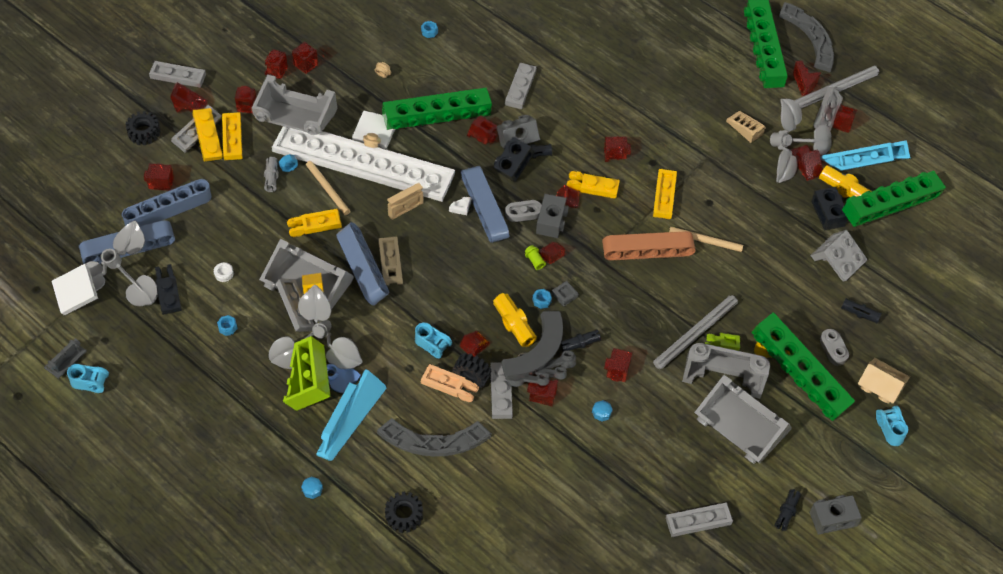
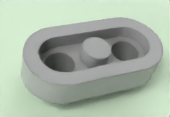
(522, 210)
(834, 345)

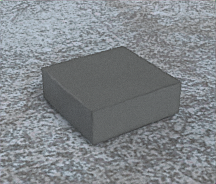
(565, 293)

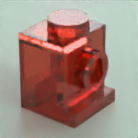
(276, 63)
(245, 94)
(483, 130)
(616, 148)
(543, 394)

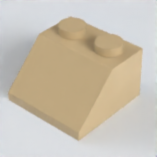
(883, 381)

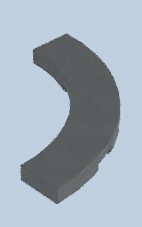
(815, 32)
(543, 352)
(434, 444)

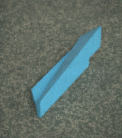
(867, 156)
(349, 413)

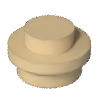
(383, 69)
(371, 140)

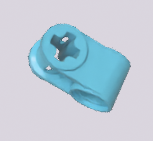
(434, 342)
(91, 377)
(890, 422)

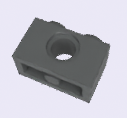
(527, 134)
(551, 216)
(826, 522)

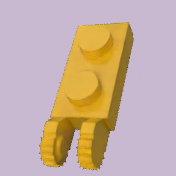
(593, 184)
(314, 222)

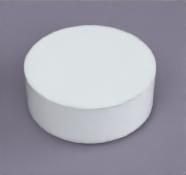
(223, 272)

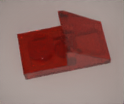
(805, 80)
(185, 98)
(844, 118)
(808, 162)

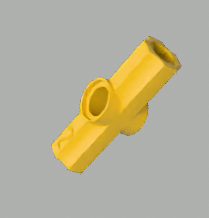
(846, 184)
(514, 320)

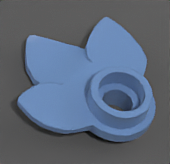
(341, 377)

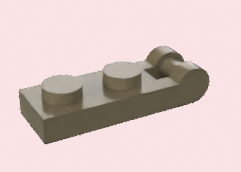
(390, 260)

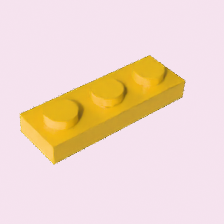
(207, 134)
(232, 136)
(664, 194)

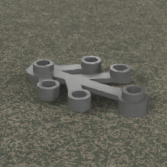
(566, 360)

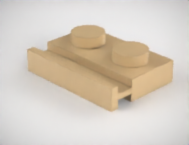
(405, 201)

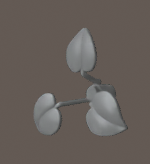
(791, 116)
(128, 240)
(316, 306)

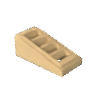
(758, 128)

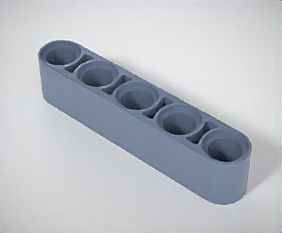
(168, 203)
(485, 204)
(156, 236)
(362, 263)

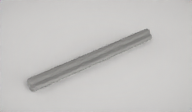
(839, 86)
(696, 331)

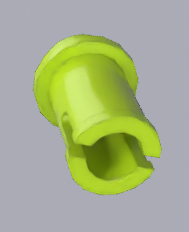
(533, 254)

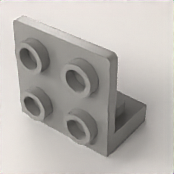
(841, 254)

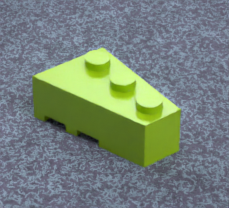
(308, 375)

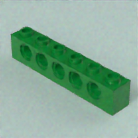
(765, 43)
(436, 108)
(893, 198)
(812, 367)

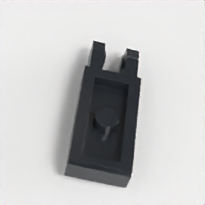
(168, 291)

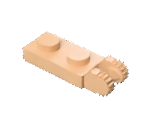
(448, 383)

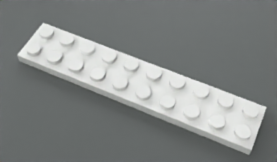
(365, 162)

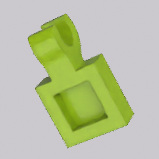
(725, 341)

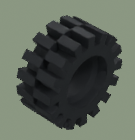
(142, 120)
(472, 369)
(404, 523)

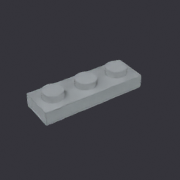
(177, 73)
(520, 86)
(828, 108)
(188, 135)
(291, 295)
(500, 393)
(699, 519)

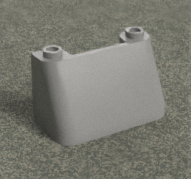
(292, 108)
(293, 262)
(751, 367)
(742, 420)

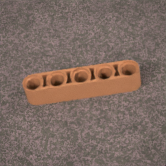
(648, 245)

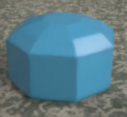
(429, 29)
(288, 163)
(542, 298)
(227, 325)
(602, 410)
(312, 487)

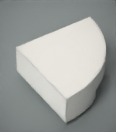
(461, 206)

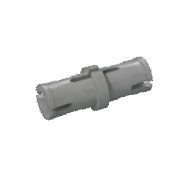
(271, 174)

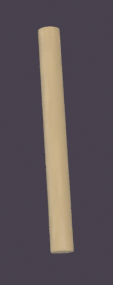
(328, 188)
(711, 240)

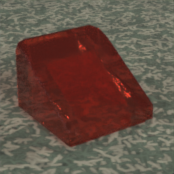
(571, 196)
(552, 252)
(473, 343)

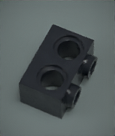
(518, 160)
(829, 207)

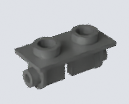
(65, 358)

